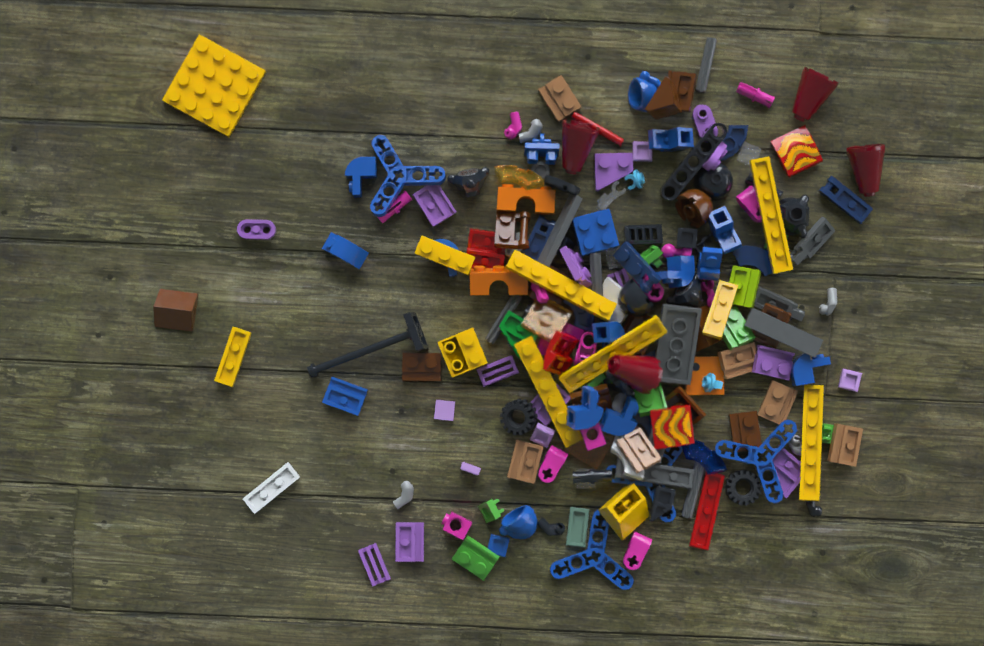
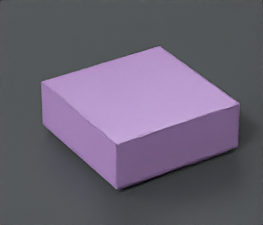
(641, 151)
(849, 380)
(444, 410)
(542, 435)
(470, 468)

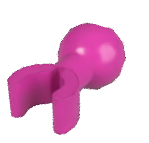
(670, 251)
(709, 291)

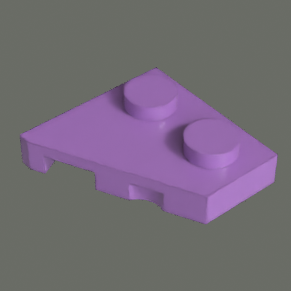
(611, 168)
(788, 470)

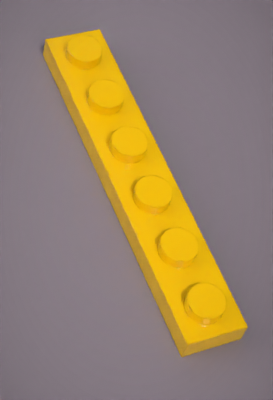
(771, 215)
(561, 285)
(625, 345)
(547, 390)
(811, 443)

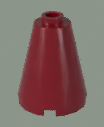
(811, 93)
(576, 144)
(867, 166)
(638, 372)

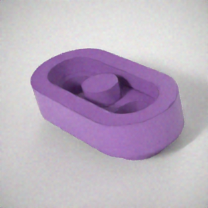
(703, 123)
(713, 162)
(257, 228)

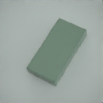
(577, 527)

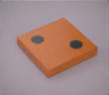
(701, 368)

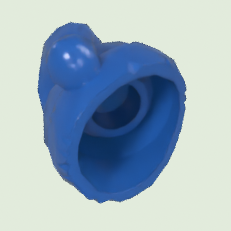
(642, 90)
(519, 523)

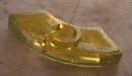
(513, 174)

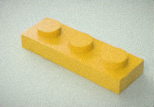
(444, 255)
(720, 309)
(232, 356)

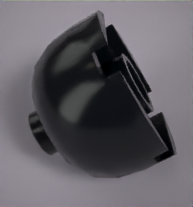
(714, 183)
(634, 300)

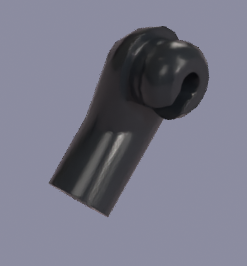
(813, 509)
(551, 529)

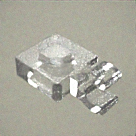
(605, 200)

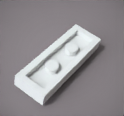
(271, 487)

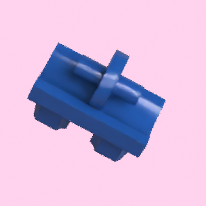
(541, 147)

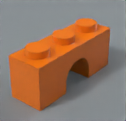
(542, 198)
(483, 277)

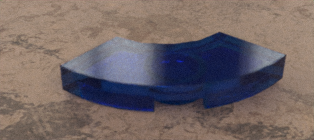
(705, 456)

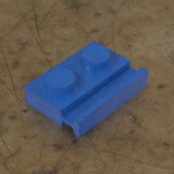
(345, 396)

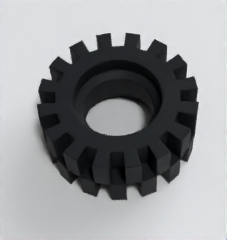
(528, 411)
(754, 491)

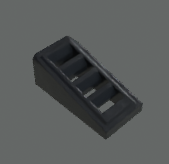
(627, 234)

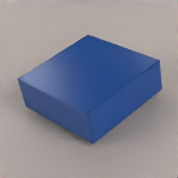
(498, 544)

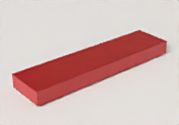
(706, 511)

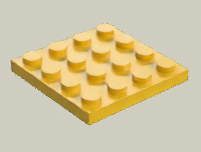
(214, 85)

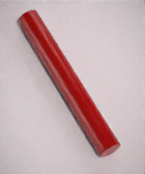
(604, 132)

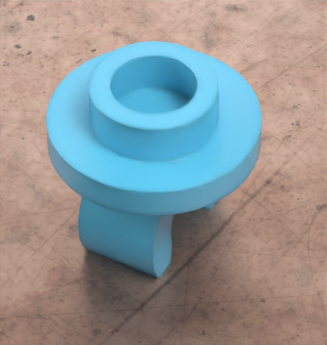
(638, 179)
(709, 383)

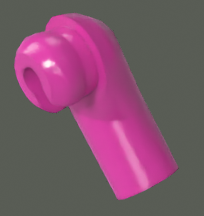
(515, 128)

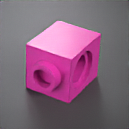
(591, 444)
(465, 525)

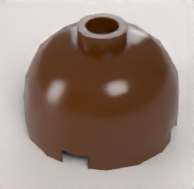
(694, 206)

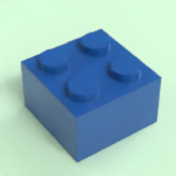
(595, 232)

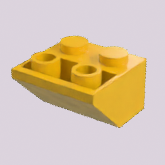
(462, 352)
(625, 510)

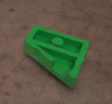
(513, 331)

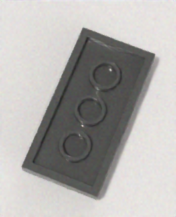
(678, 345)

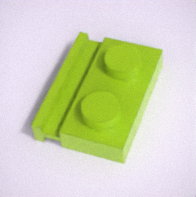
(747, 282)

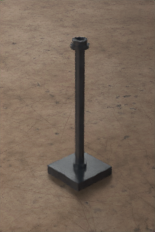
(413, 333)

